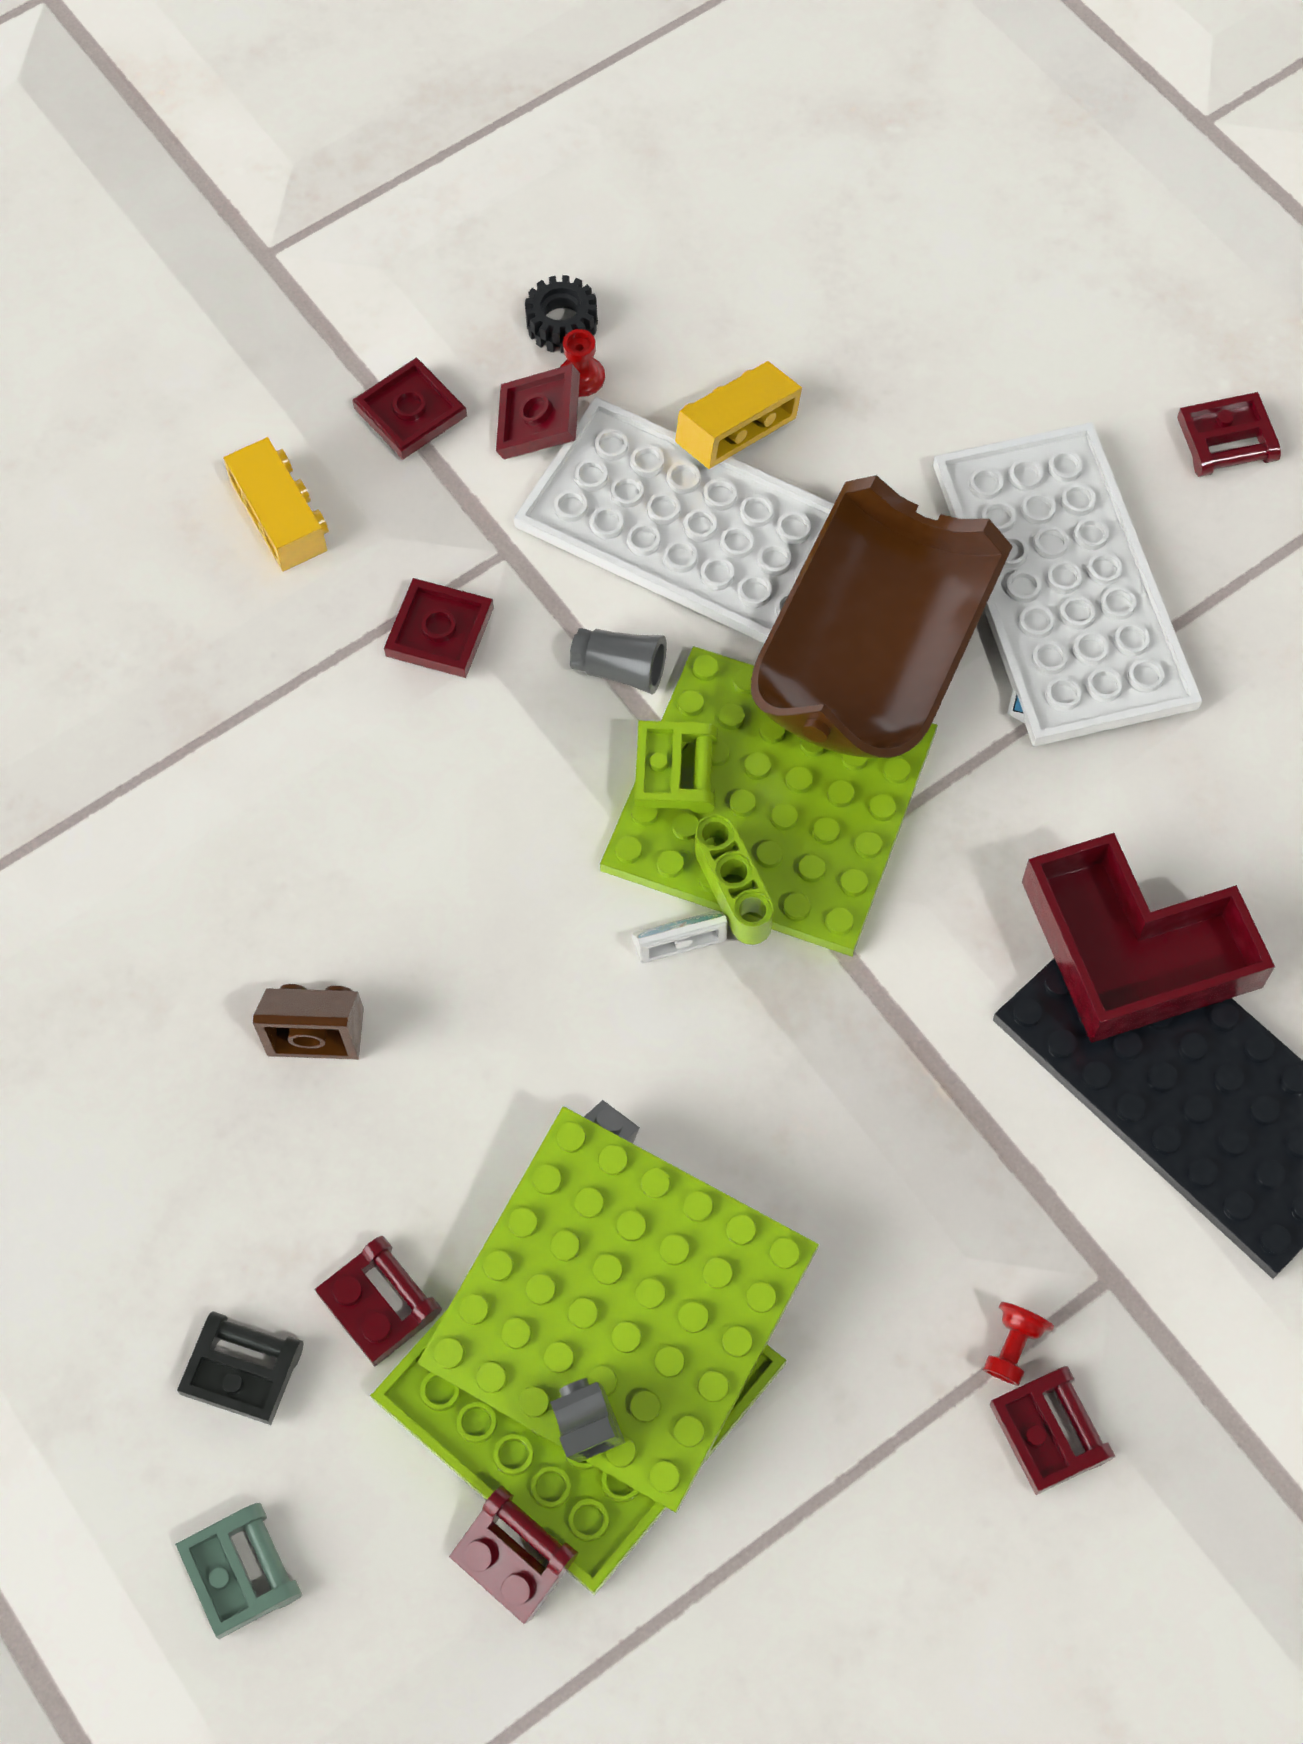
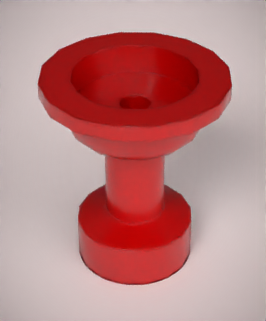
(579, 350)
(1022, 1326)

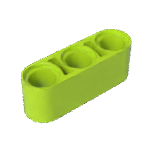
(733, 859)

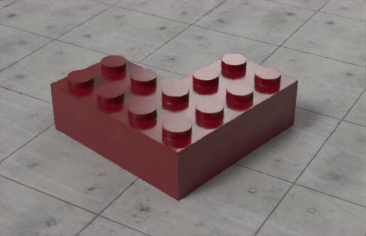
(1136, 963)

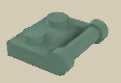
(221, 1575)

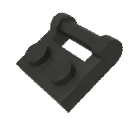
(236, 1382)

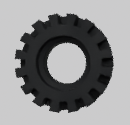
(557, 296)

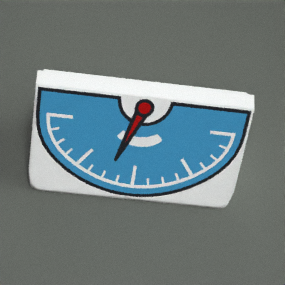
(680, 936)

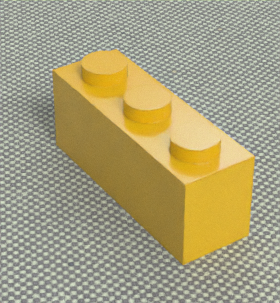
(737, 414)
(277, 503)

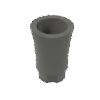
(620, 657)

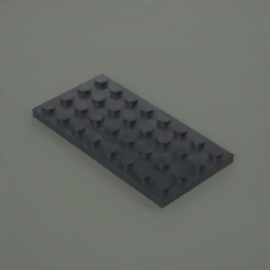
(1196, 1098)

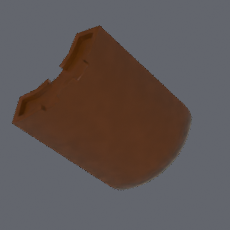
(876, 622)

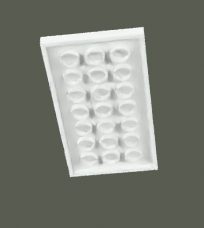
(658, 517)
(1076, 593)

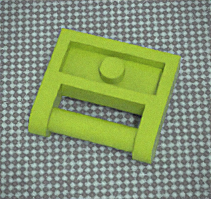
(660, 765)

